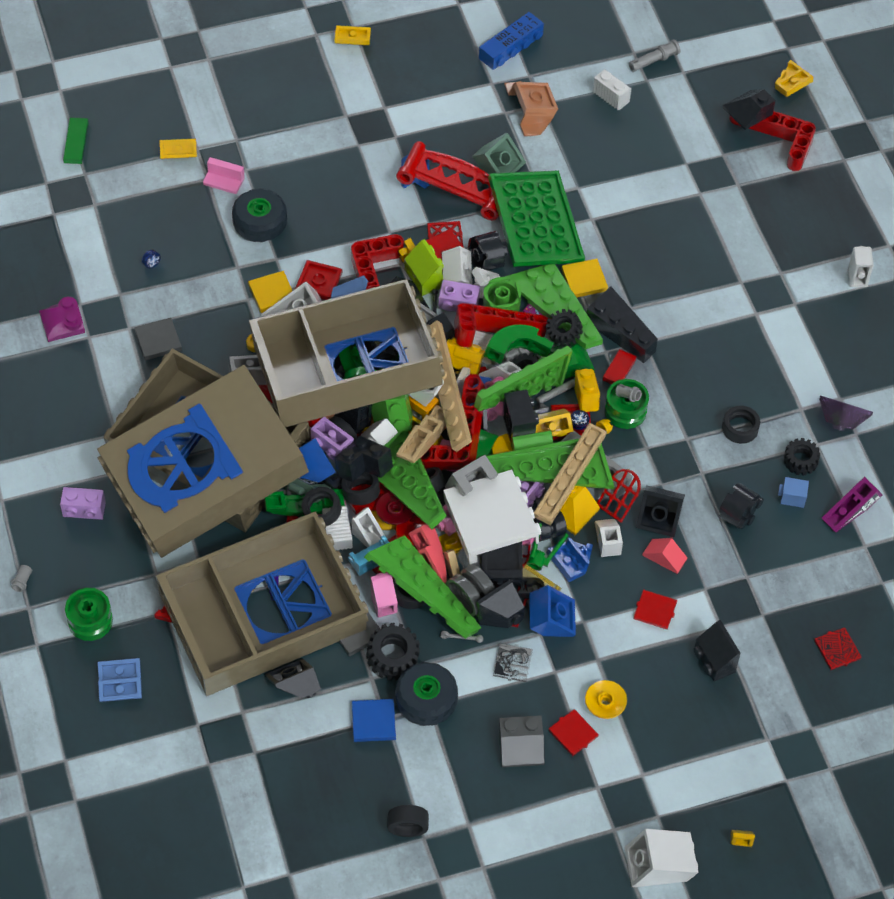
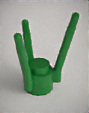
(537, 557)

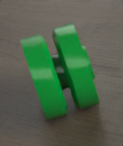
(621, 410)
(89, 614)

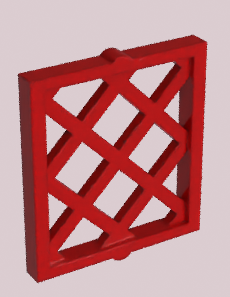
(446, 225)

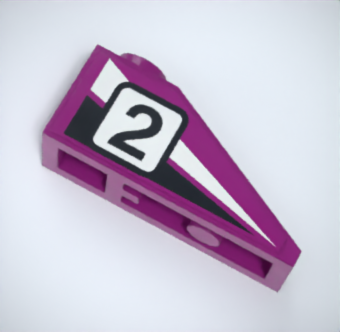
(852, 505)

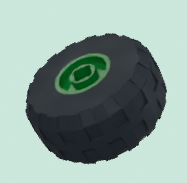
(259, 215)
(426, 694)

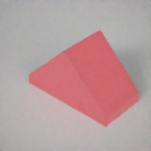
(666, 553)

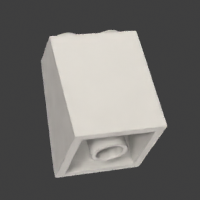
(661, 858)

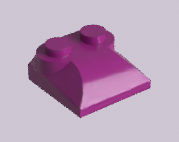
(62, 319)

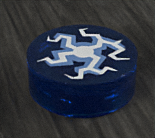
(151, 258)
(580, 419)

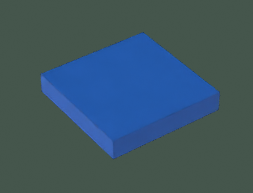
(373, 720)

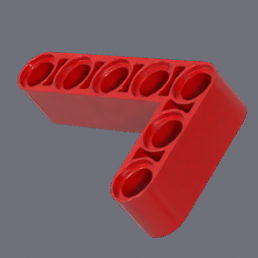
(789, 129)
(372, 251)
(490, 319)
(454, 461)

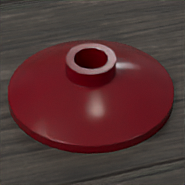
(387, 505)

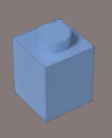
(793, 492)

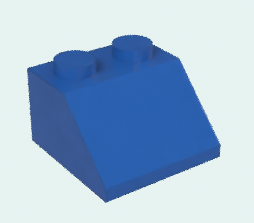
(552, 613)

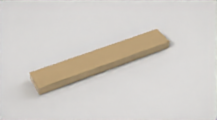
(570, 474)

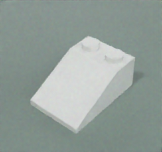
(301, 296)

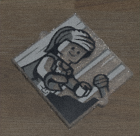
(512, 662)

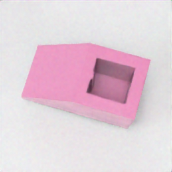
(383, 594)

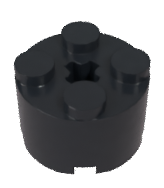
(487, 251)
(740, 506)

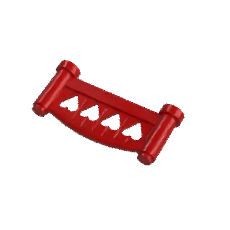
(416, 167)

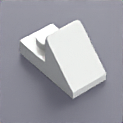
(482, 278)

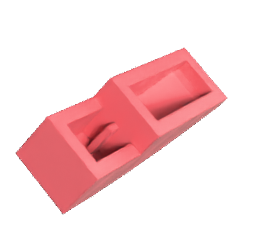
(430, 548)

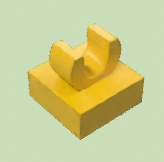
(409, 246)

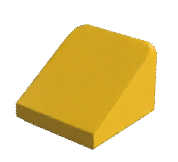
(742, 838)

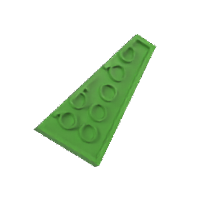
(549, 292)
(541, 375)
(545, 462)
(412, 485)
(423, 583)

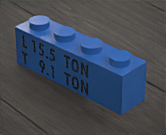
(511, 41)

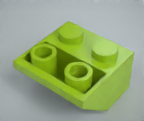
(424, 268)

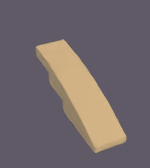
(423, 436)

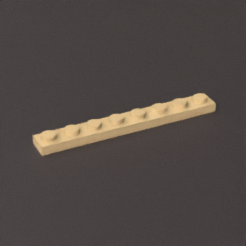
(450, 395)

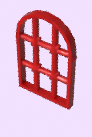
(621, 502)

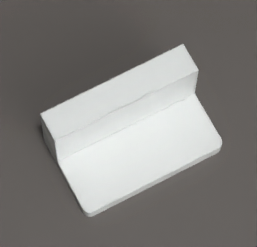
(457, 265)

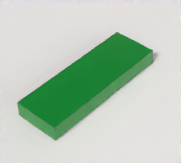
(75, 140)

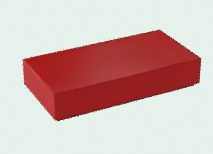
(619, 367)

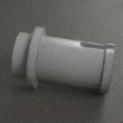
(632, 394)
(21, 578)

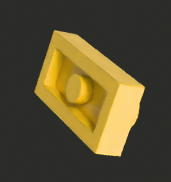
(352, 35)
(178, 148)

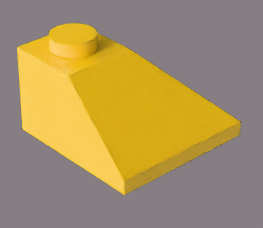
(579, 509)

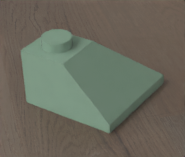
(499, 156)

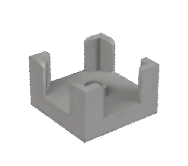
(472, 471)

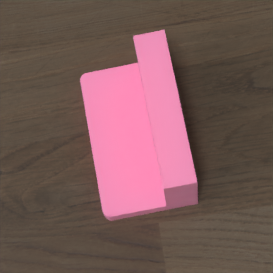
(224, 175)

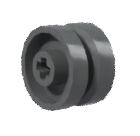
(470, 587)

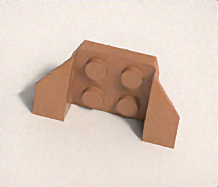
(537, 105)

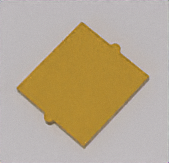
(542, 577)

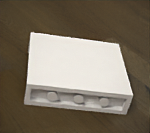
(491, 514)

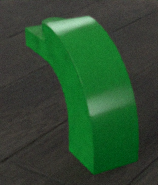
(516, 337)

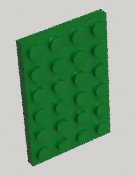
(536, 218)

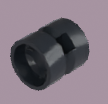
(556, 529)

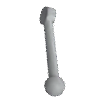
(444, 634)

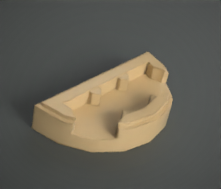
(451, 563)

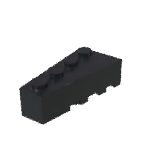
(621, 325)

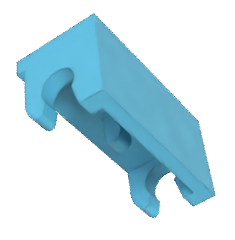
(358, 561)

